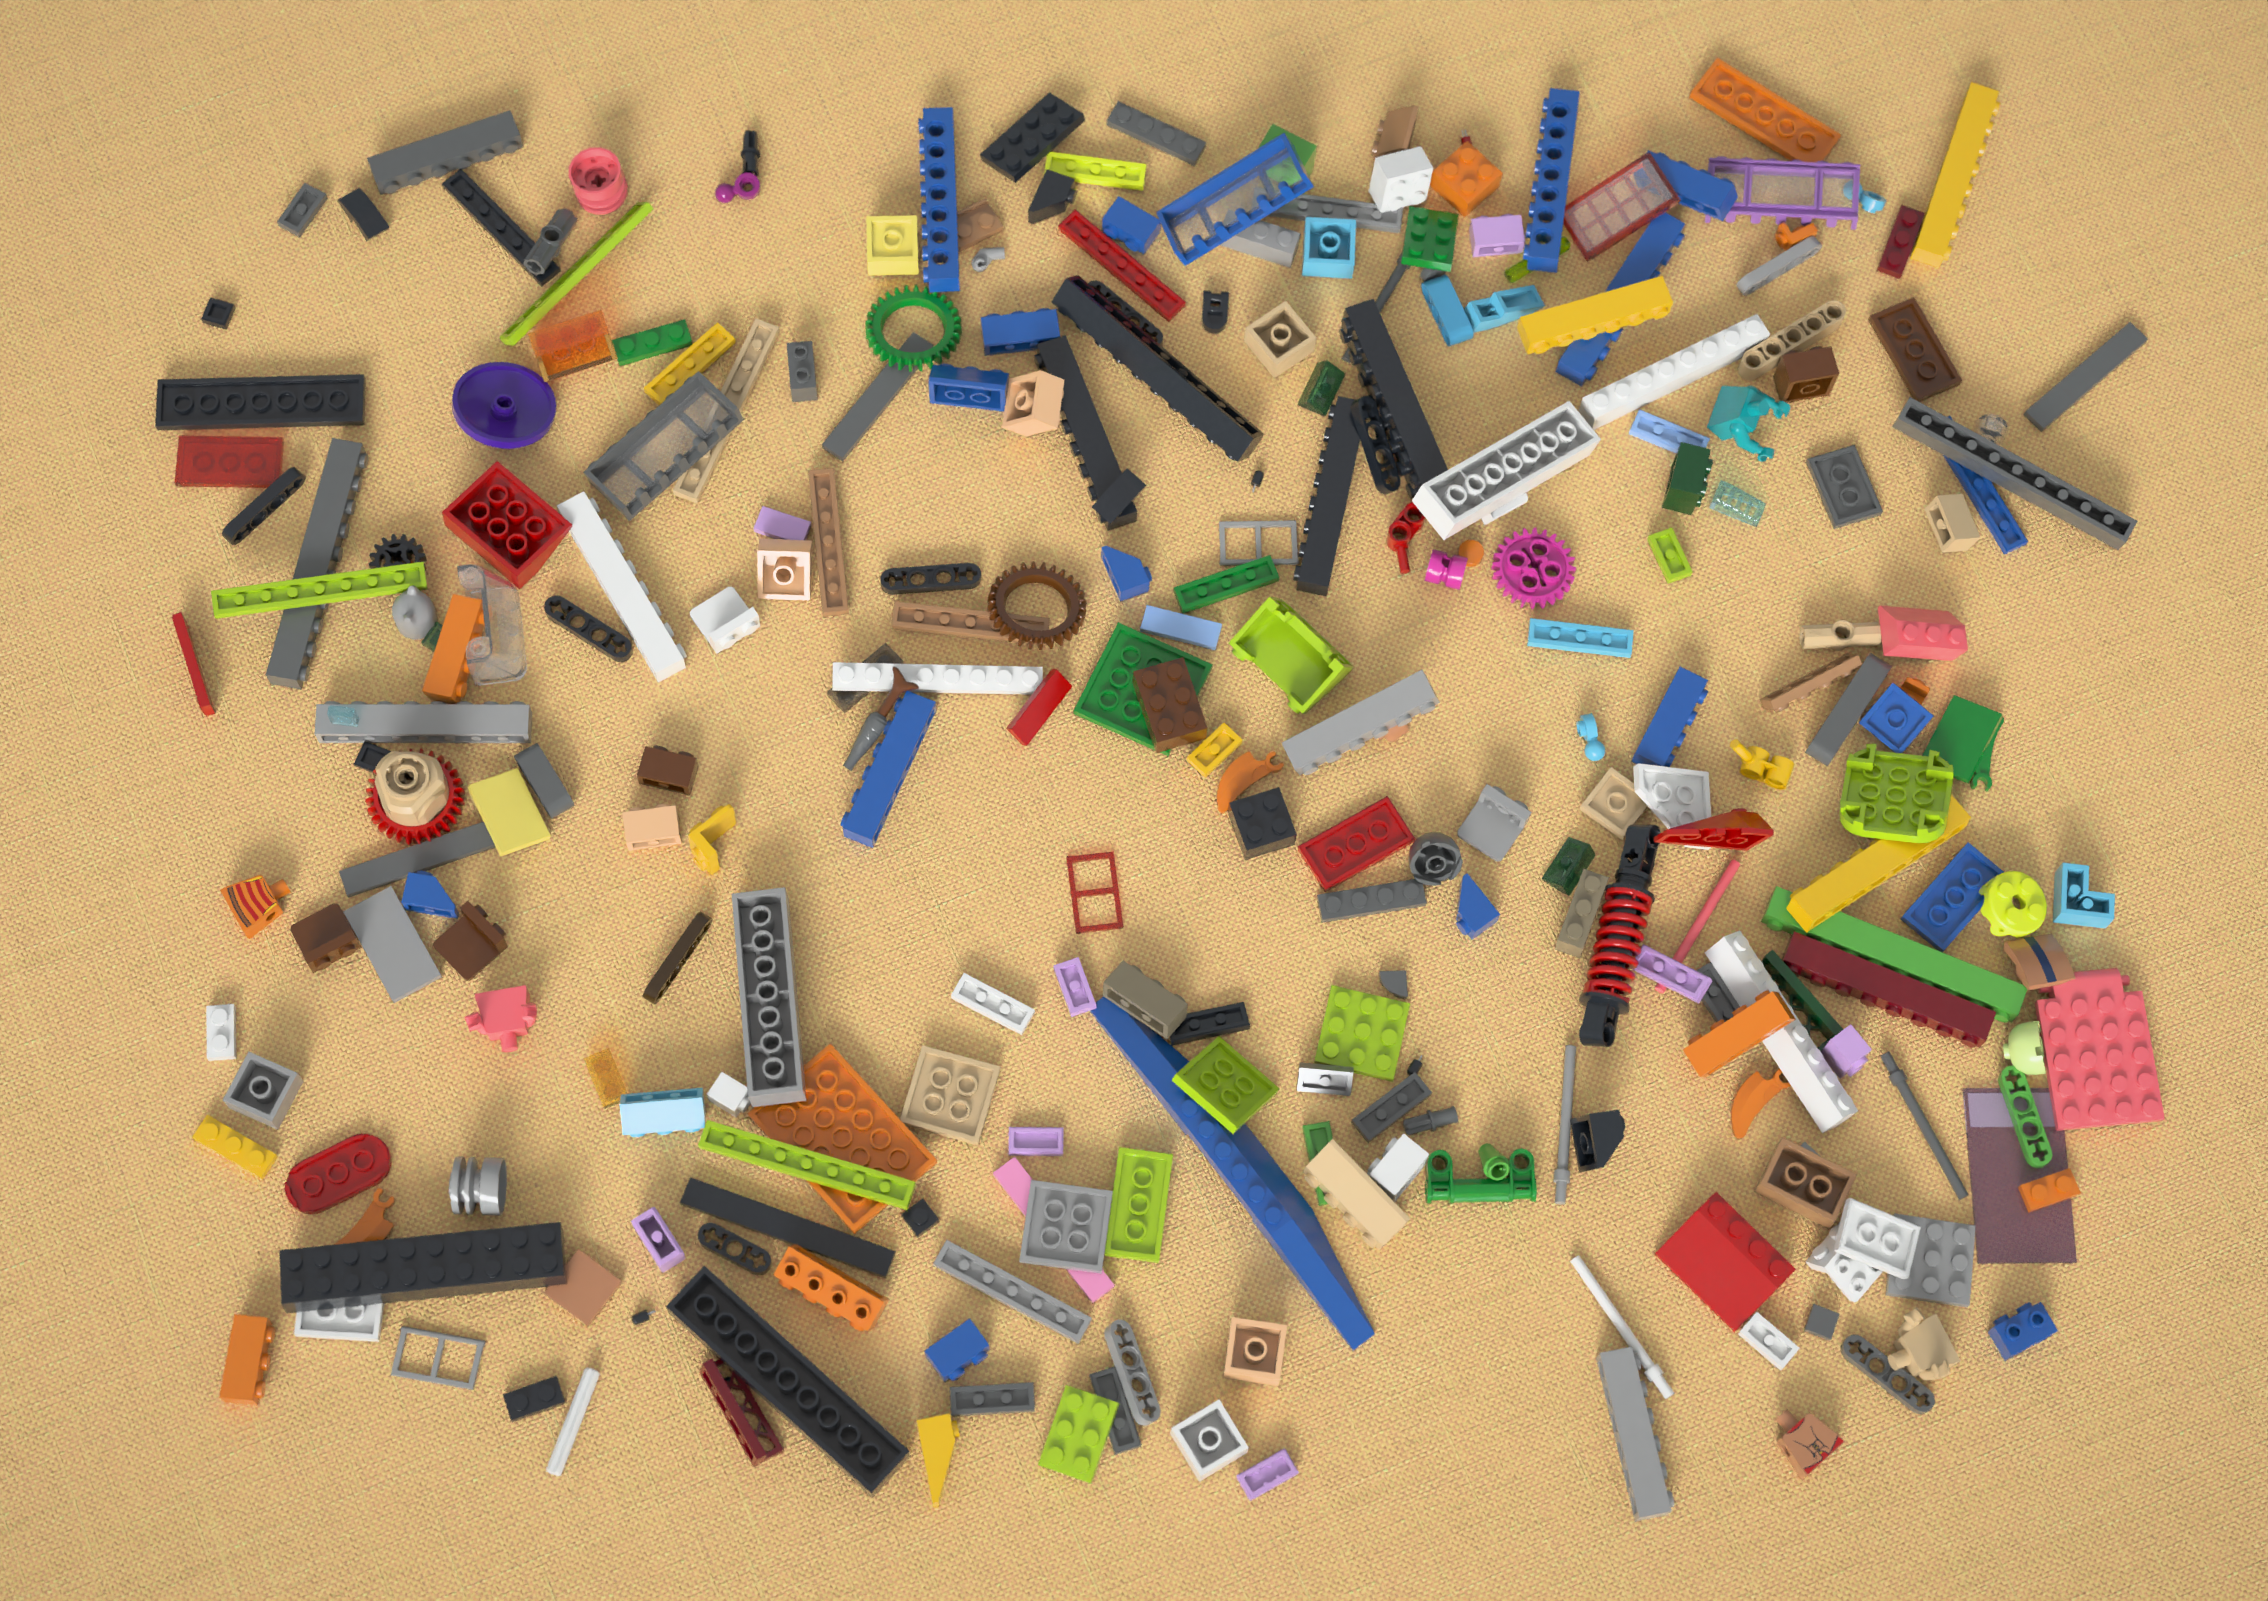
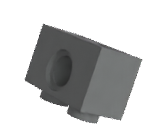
(802, 371)

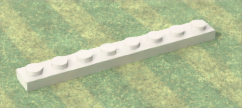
(938, 678)

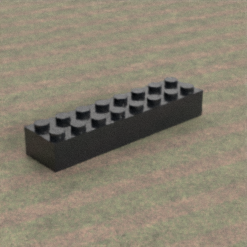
(1391, 390)

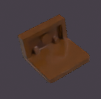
(325, 937)
(471, 942)

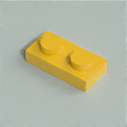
(1214, 750)

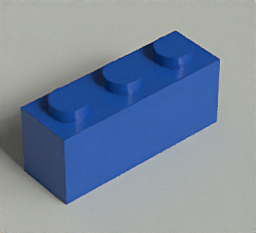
(1018, 331)

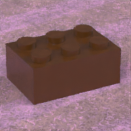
(1169, 705)

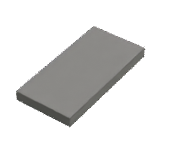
(392, 944)

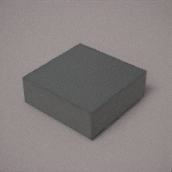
(1821, 1322)

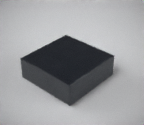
(218, 313)

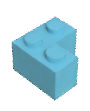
(2076, 904)

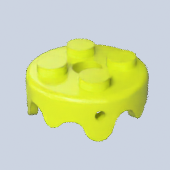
(2001, 912)

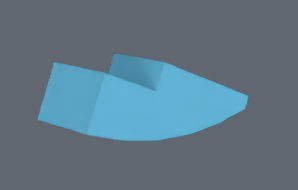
(1503, 307)

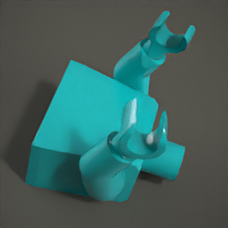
(1738, 413)

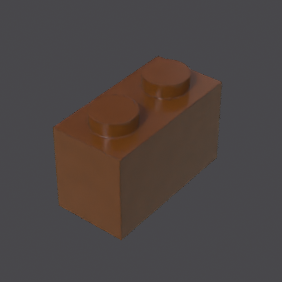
(667, 770)

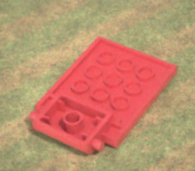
(2098, 1052)

